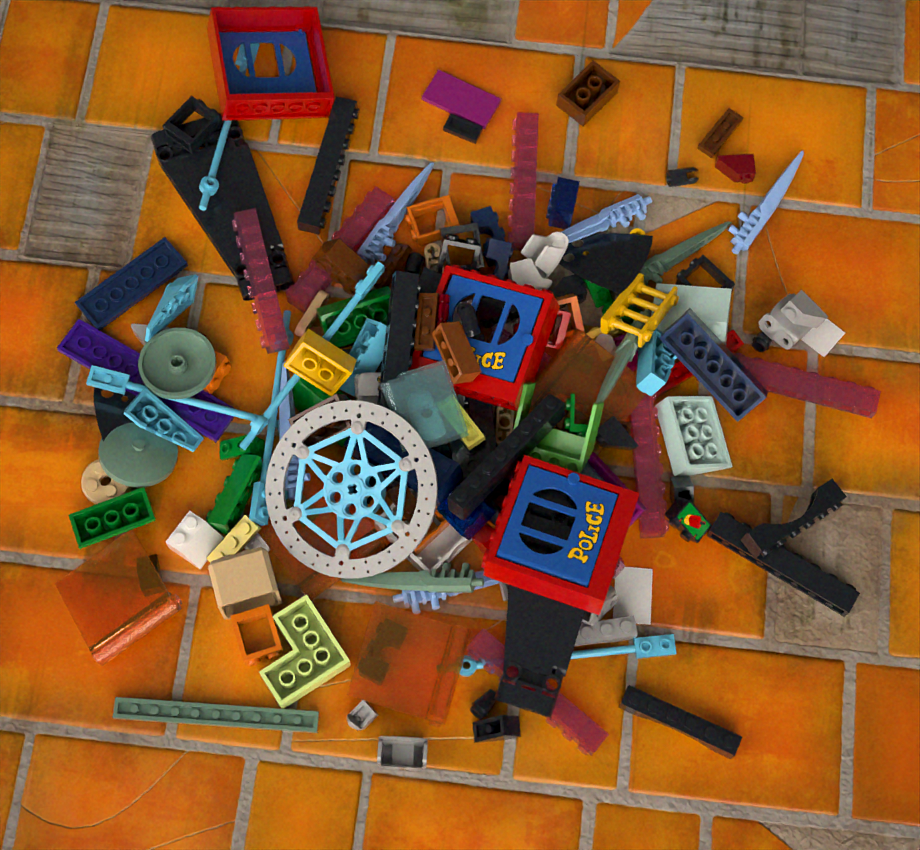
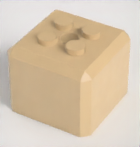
(244, 581)

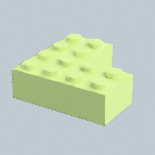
(313, 656)

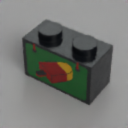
(688, 520)

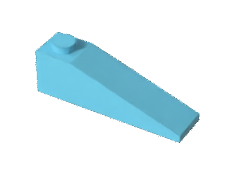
(174, 301)
(159, 419)

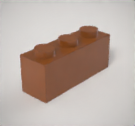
(456, 352)

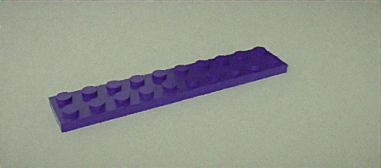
(96, 348)

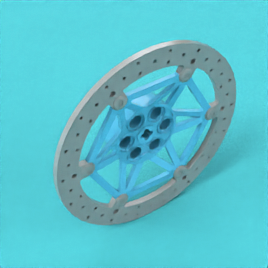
(276, 484)

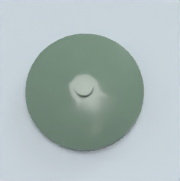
(177, 363)
(137, 456)

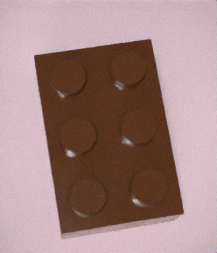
(588, 93)
(341, 264)
(328, 430)

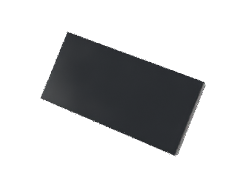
(463, 128)

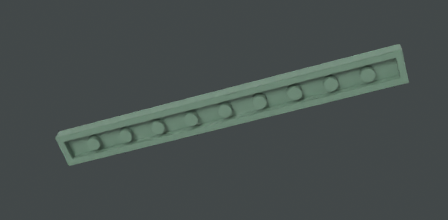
(216, 715)

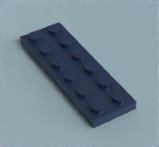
(131, 284)

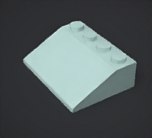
(708, 303)
(693, 435)

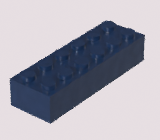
(713, 365)
(447, 470)

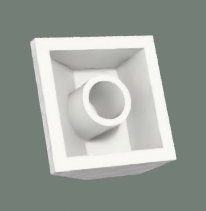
(194, 539)

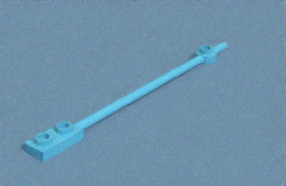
(205, 188)
(362, 288)
(119, 382)
(258, 509)
(643, 648)

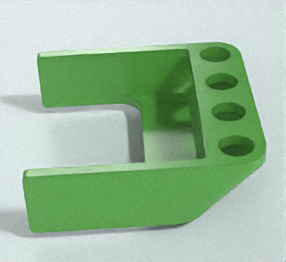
(561, 446)

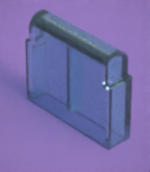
(428, 403)

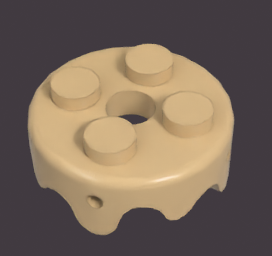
(92, 485)

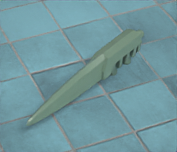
(660, 263)
(625, 353)
(422, 581)

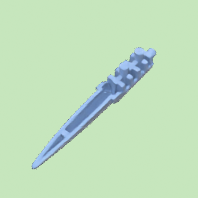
(618, 212)
(758, 218)
(383, 231)
(286, 411)
(414, 597)

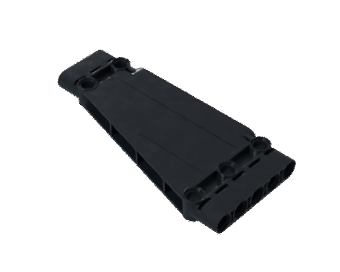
(237, 191)
(539, 628)

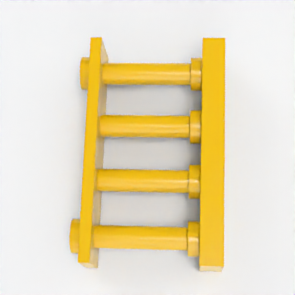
(629, 297)

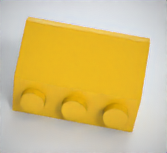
(320, 362)

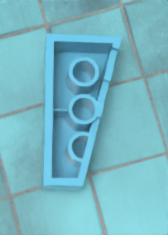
(367, 350)
(654, 365)

